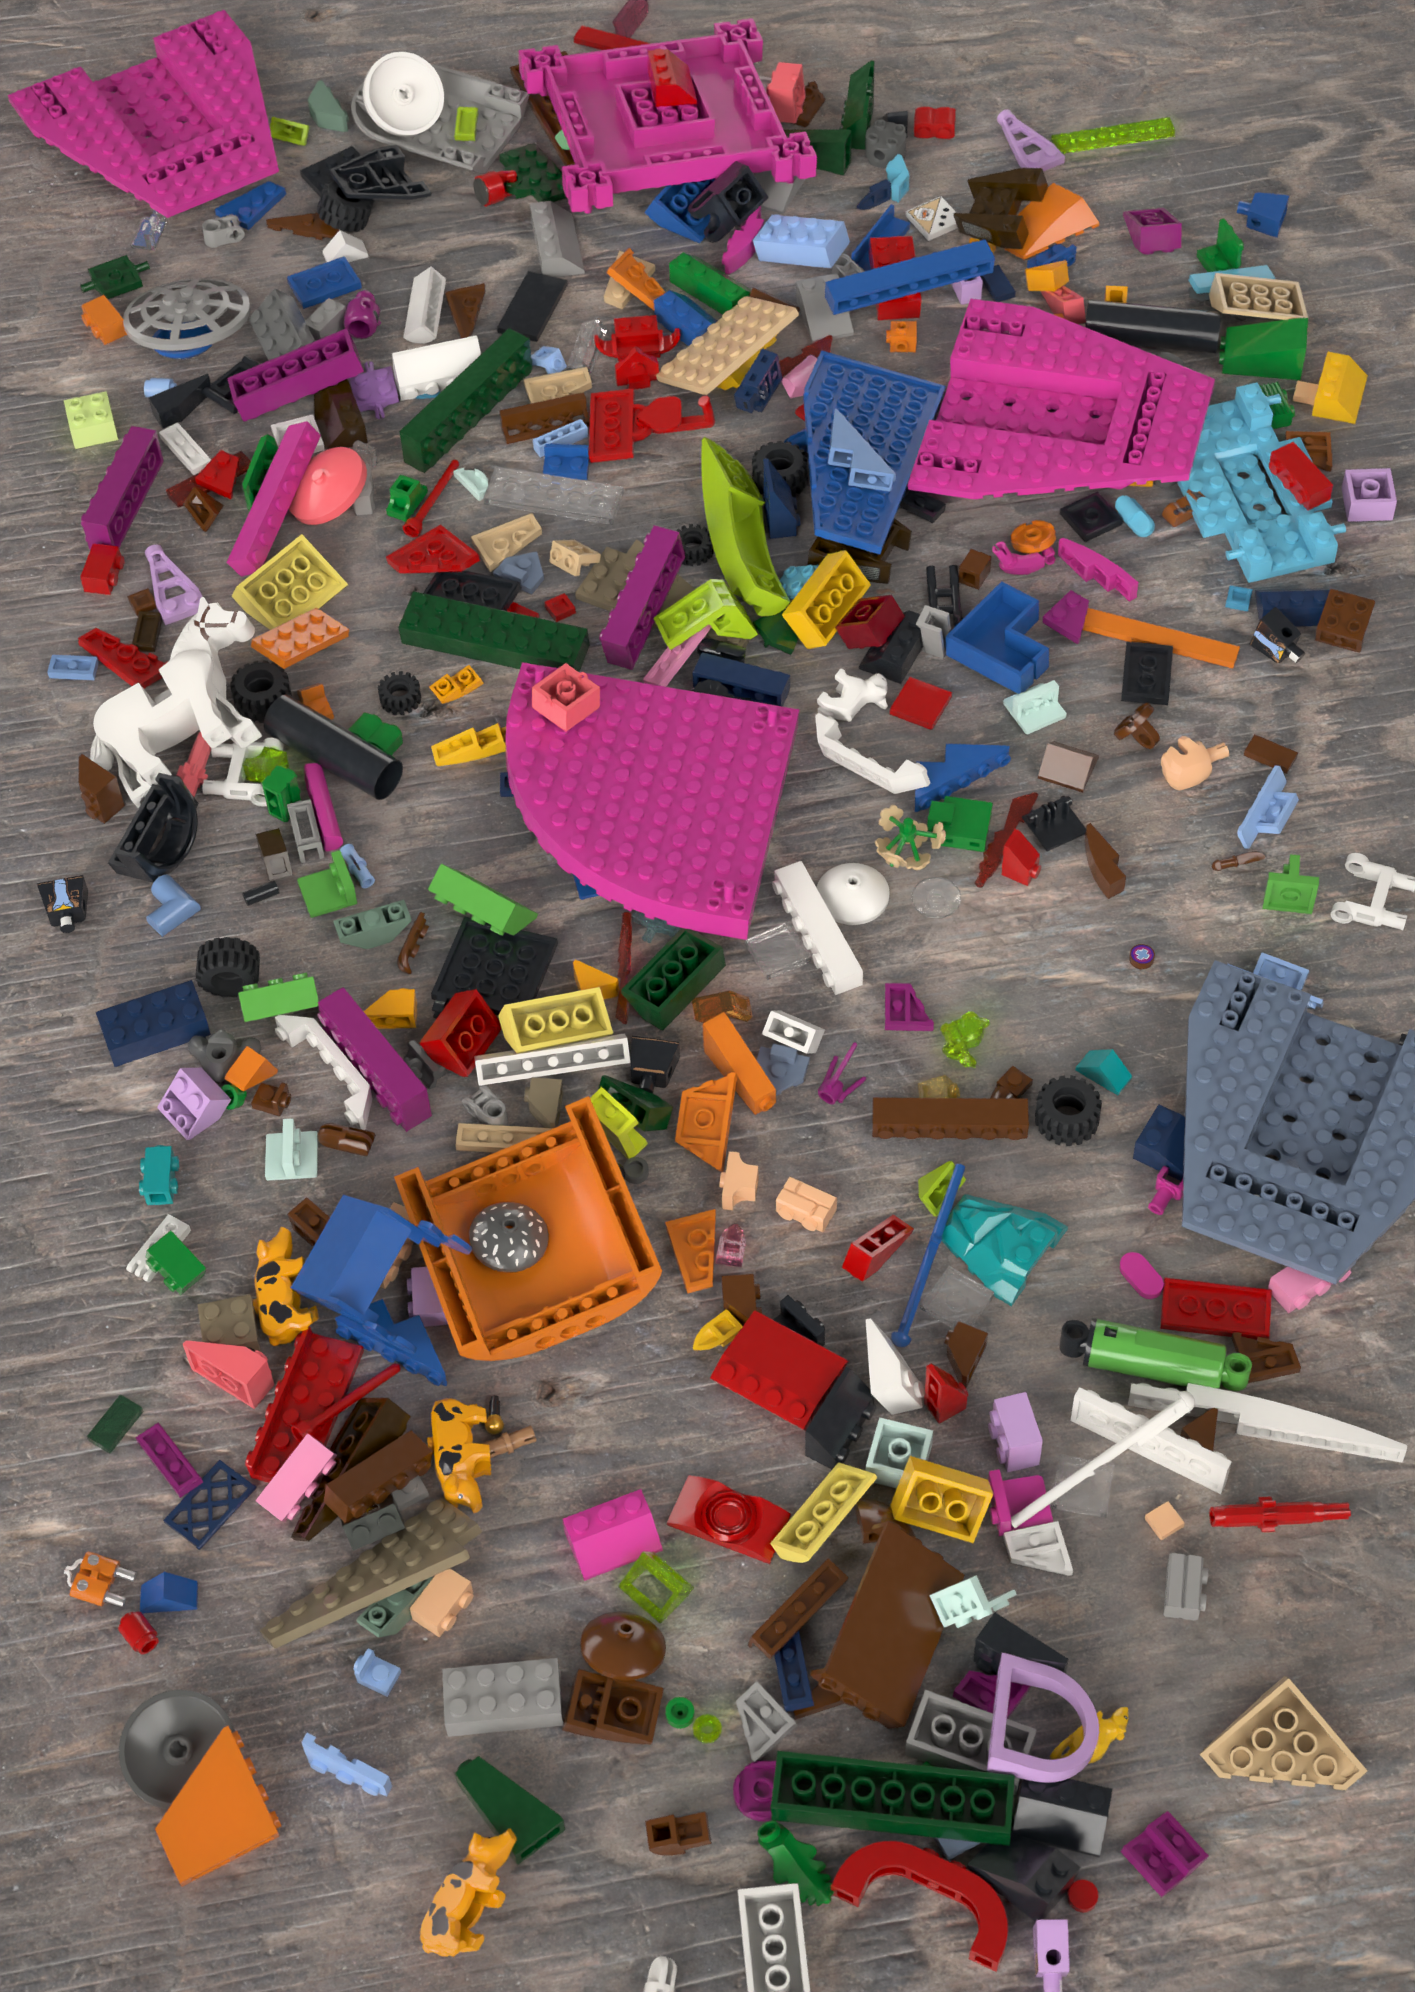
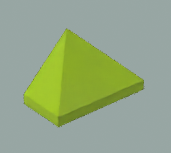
(289, 131)
(934, 1186)

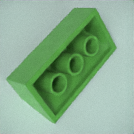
(480, 901)

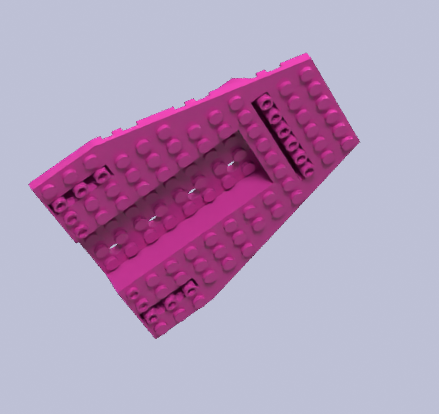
(208, 83)
(1040, 363)

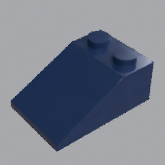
(779, 504)
(1162, 1142)

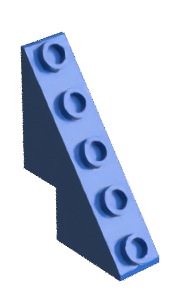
(961, 767)
(423, 1361)

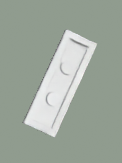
(185, 448)

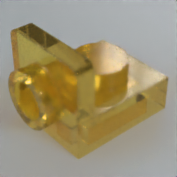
(938, 1088)

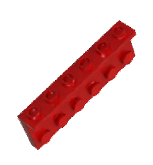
(312, 1382)

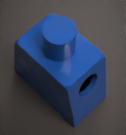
(1265, 212)

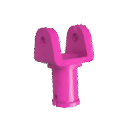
(1165, 1191)

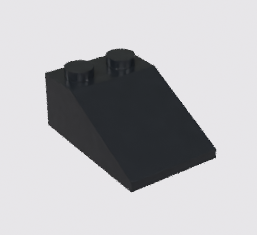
(1005, 1637)
(1026, 1874)

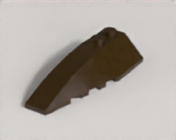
(338, 416)
(366, 1431)

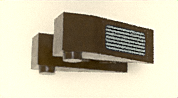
(997, 205)
(871, 564)

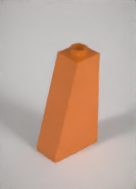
(731, 1054)

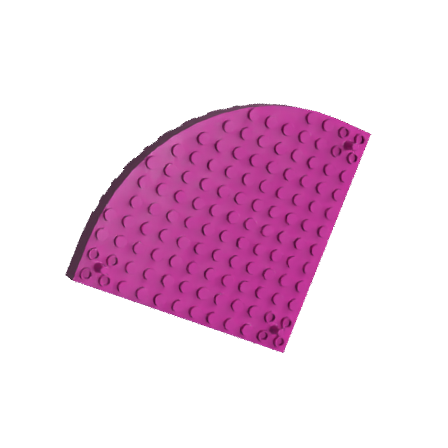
(655, 796)

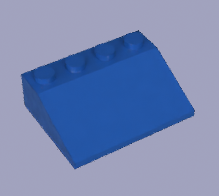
(671, 209)

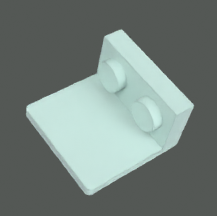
(964, 1600)

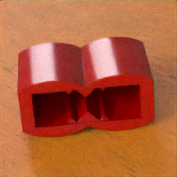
(935, 122)

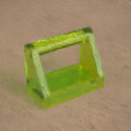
(663, 1572)

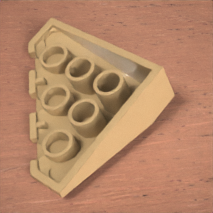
(1285, 1741)

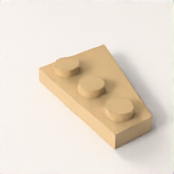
(557, 385)
(505, 540)

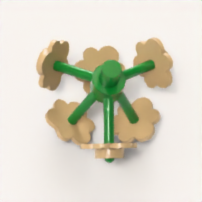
(910, 833)

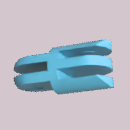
(1134, 516)

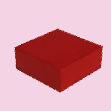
(560, 607)

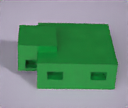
(963, 821)

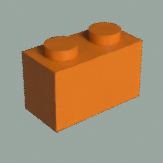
(103, 320)

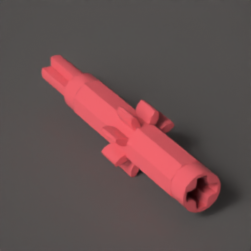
(194, 769)

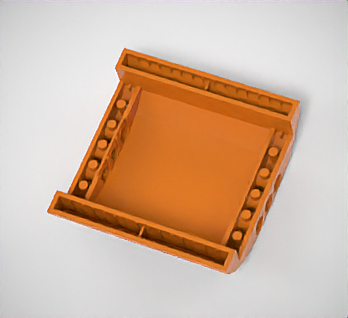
(595, 1252)

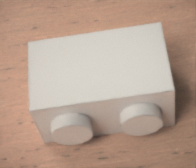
(793, 1031)

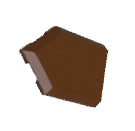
(811, 104)

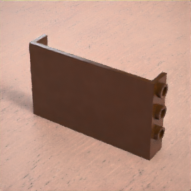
(889, 1629)

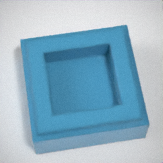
(1238, 598)

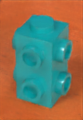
(159, 1175)

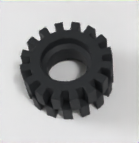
(698, 536)
(399, 703)

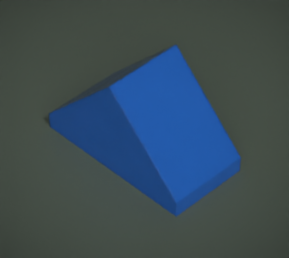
(168, 1593)

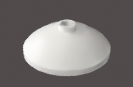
(857, 902)

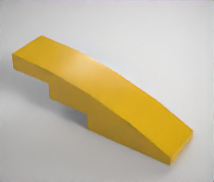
(470, 746)

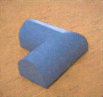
(176, 905)

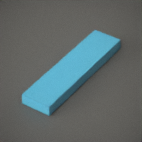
(1203, 281)

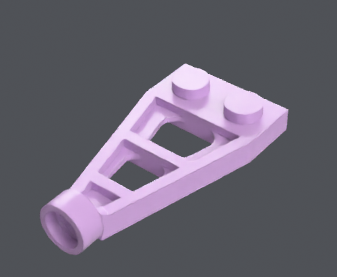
(1046, 158)
(179, 606)

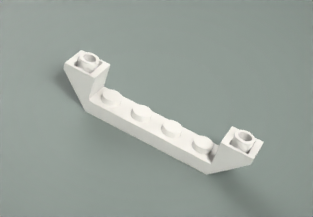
(906, 778)
(296, 1029)

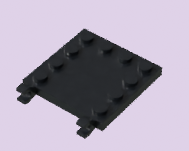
(498, 966)

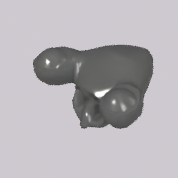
(219, 1052)

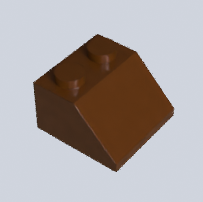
(99, 790)

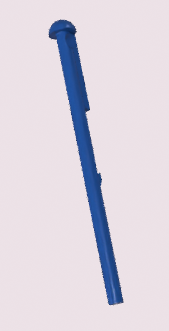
(901, 1337)

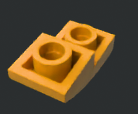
(457, 686)

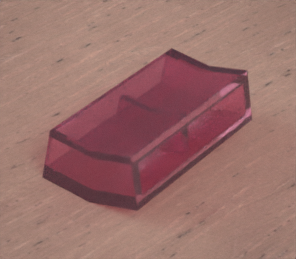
(630, 17)

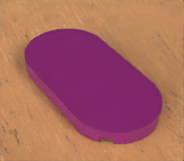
(754, 1790)

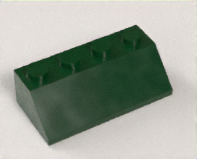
(674, 977)

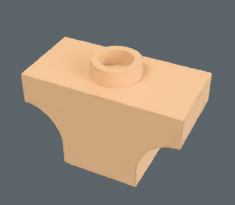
(738, 1182)

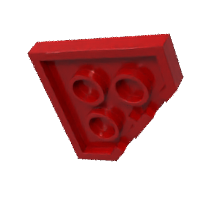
(432, 553)

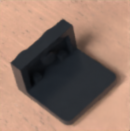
(795, 1317)

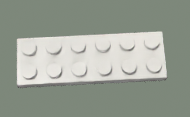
(1165, 1448)

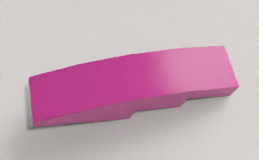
(1092, 565)

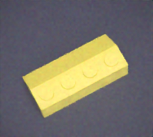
(555, 1020)

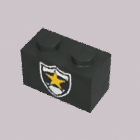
(374, 1524)

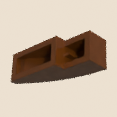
(1103, 863)

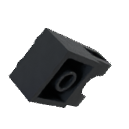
(728, 201)

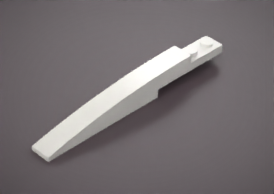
(1273, 1420)

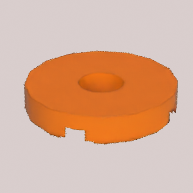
(1033, 537)

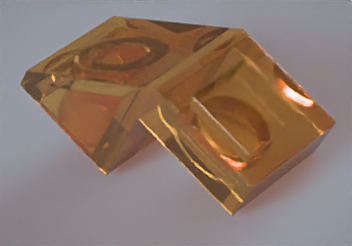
(731, 1003)

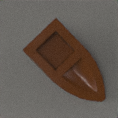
(1012, 1084)

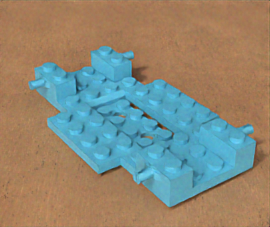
(1265, 540)

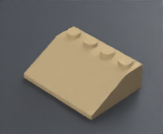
(1257, 297)

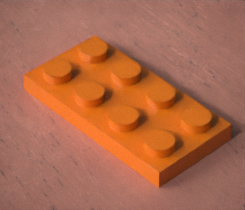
(300, 638)

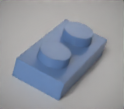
(73, 667)

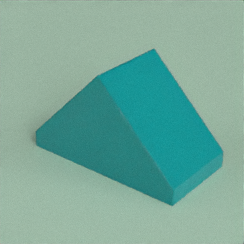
(1105, 1069)

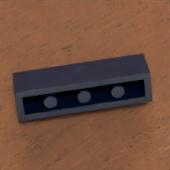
(743, 679)

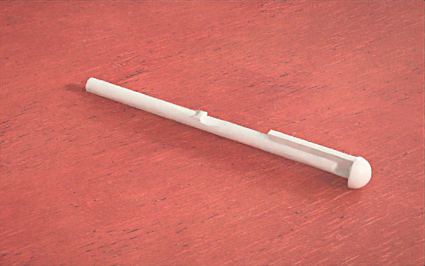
(1140, 1436)

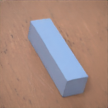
(565, 435)

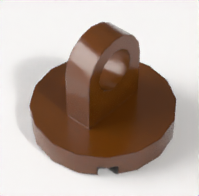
(1139, 727)

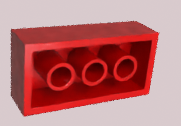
(884, 252)

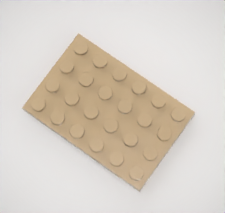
(726, 345)

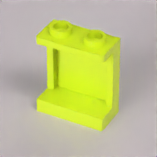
(618, 1124)

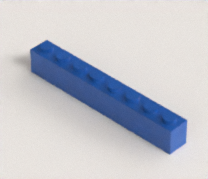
(909, 277)

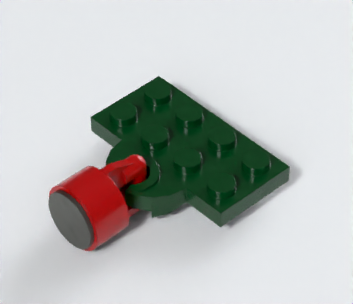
(526, 174)

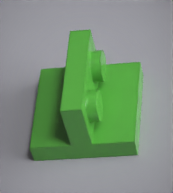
(1290, 890)

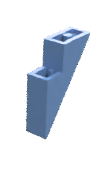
(852, 451)

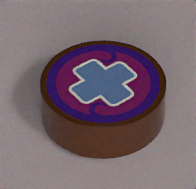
(1142, 956)

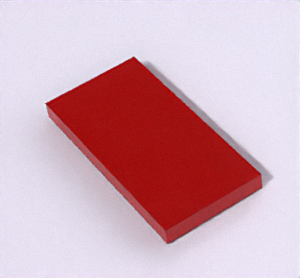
(1215, 1308)

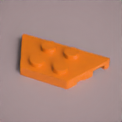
(706, 1119)

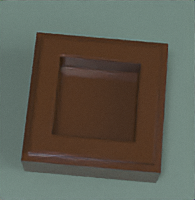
(142, 601)

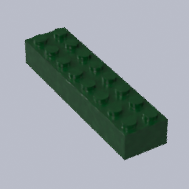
(466, 400)
(490, 634)
(893, 1797)

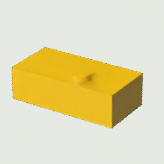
(826, 599)

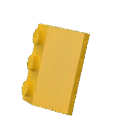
(1339, 389)

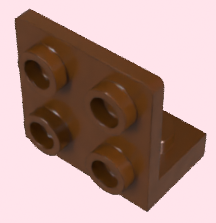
(1344, 620)

